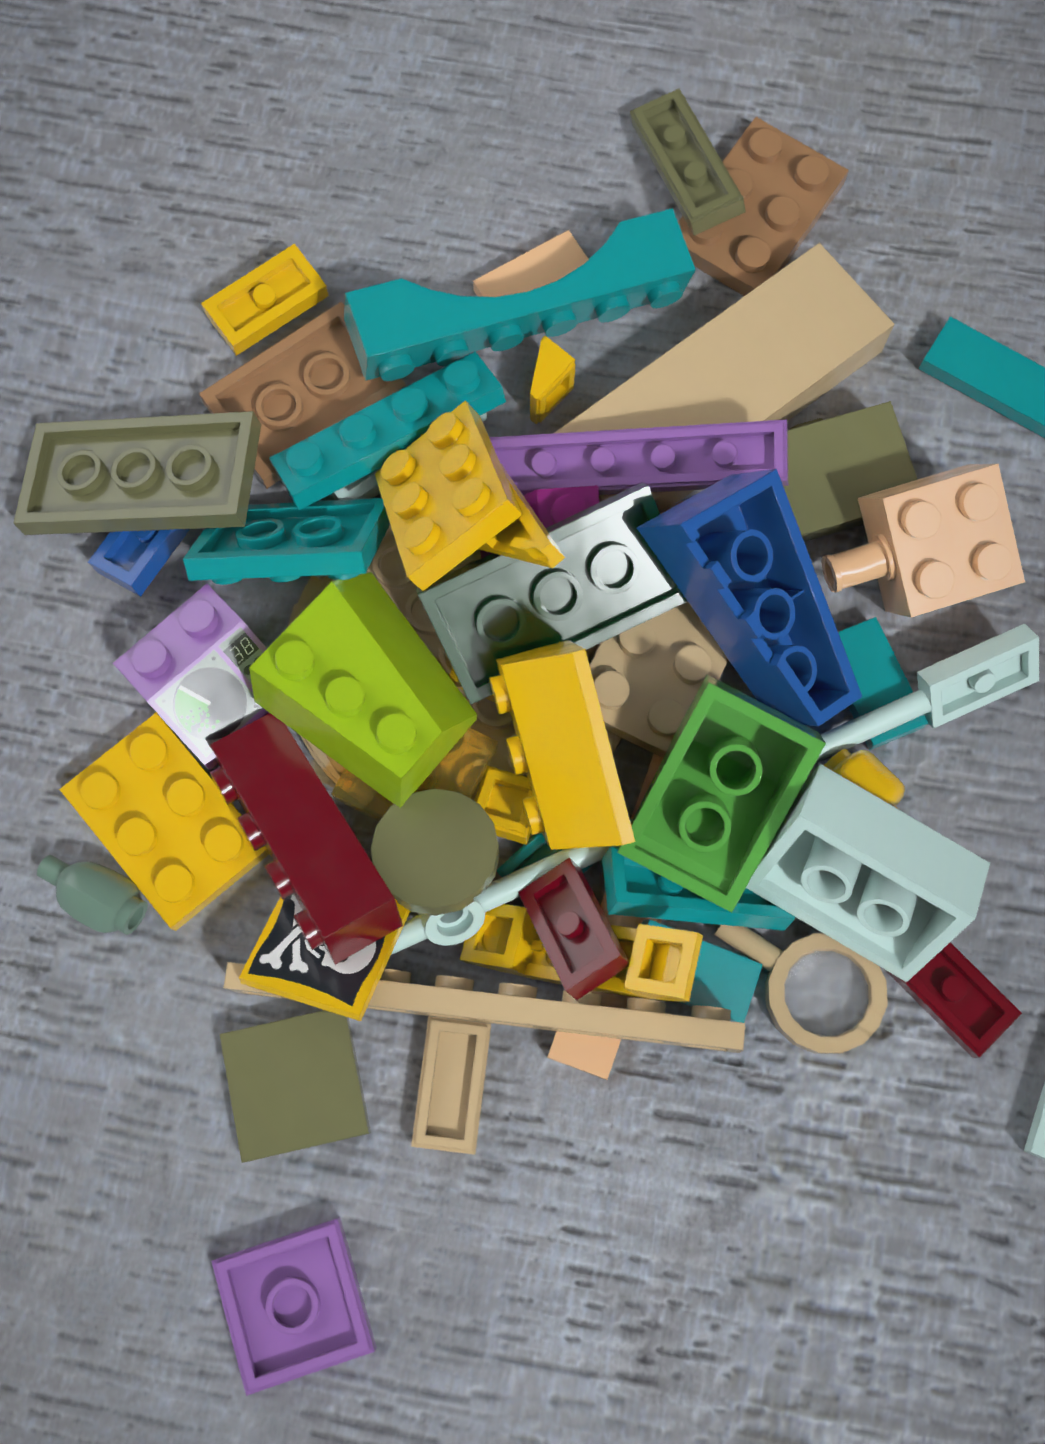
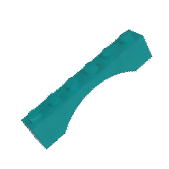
(411, 326)

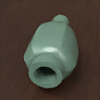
(95, 895)

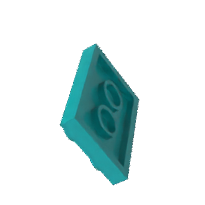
(290, 543)

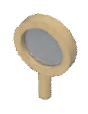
(816, 989)

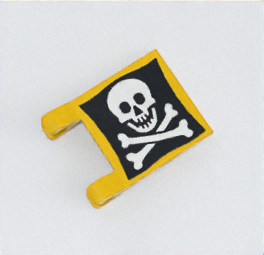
(291, 969)

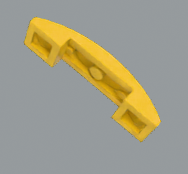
(659, 957)

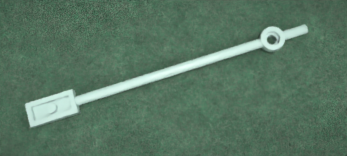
(943, 694)

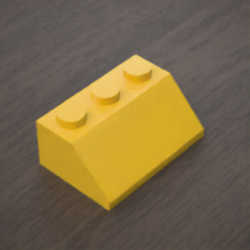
(562, 747)

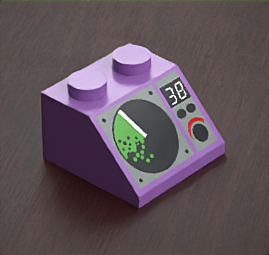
(197, 672)

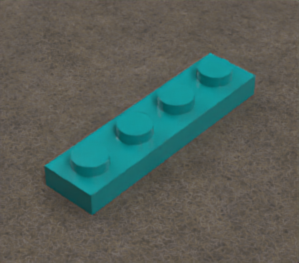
(374, 433)

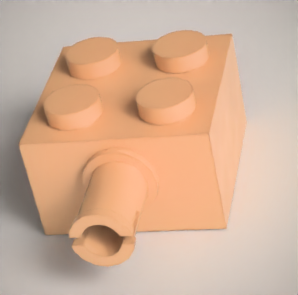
(933, 542)

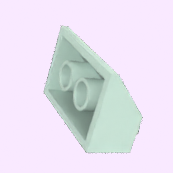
(869, 875)

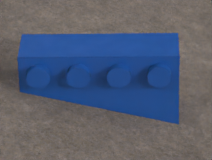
(757, 593)

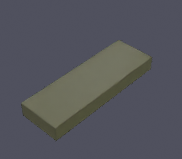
(687, 162)

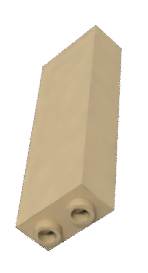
(754, 359)

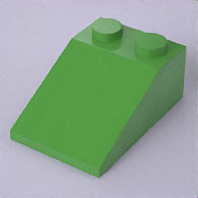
(721, 793)

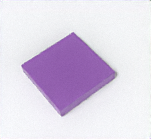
(293, 1306)

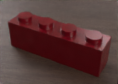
(307, 838)

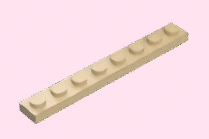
(518, 1006)

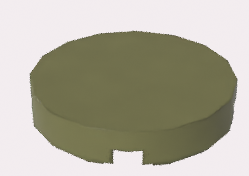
(436, 851)

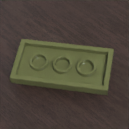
(139, 474)

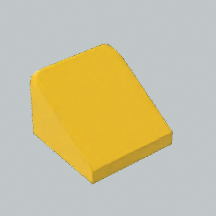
(551, 380)

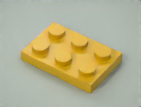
(445, 495)
(163, 821)

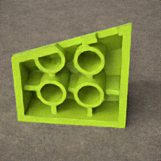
(363, 688)

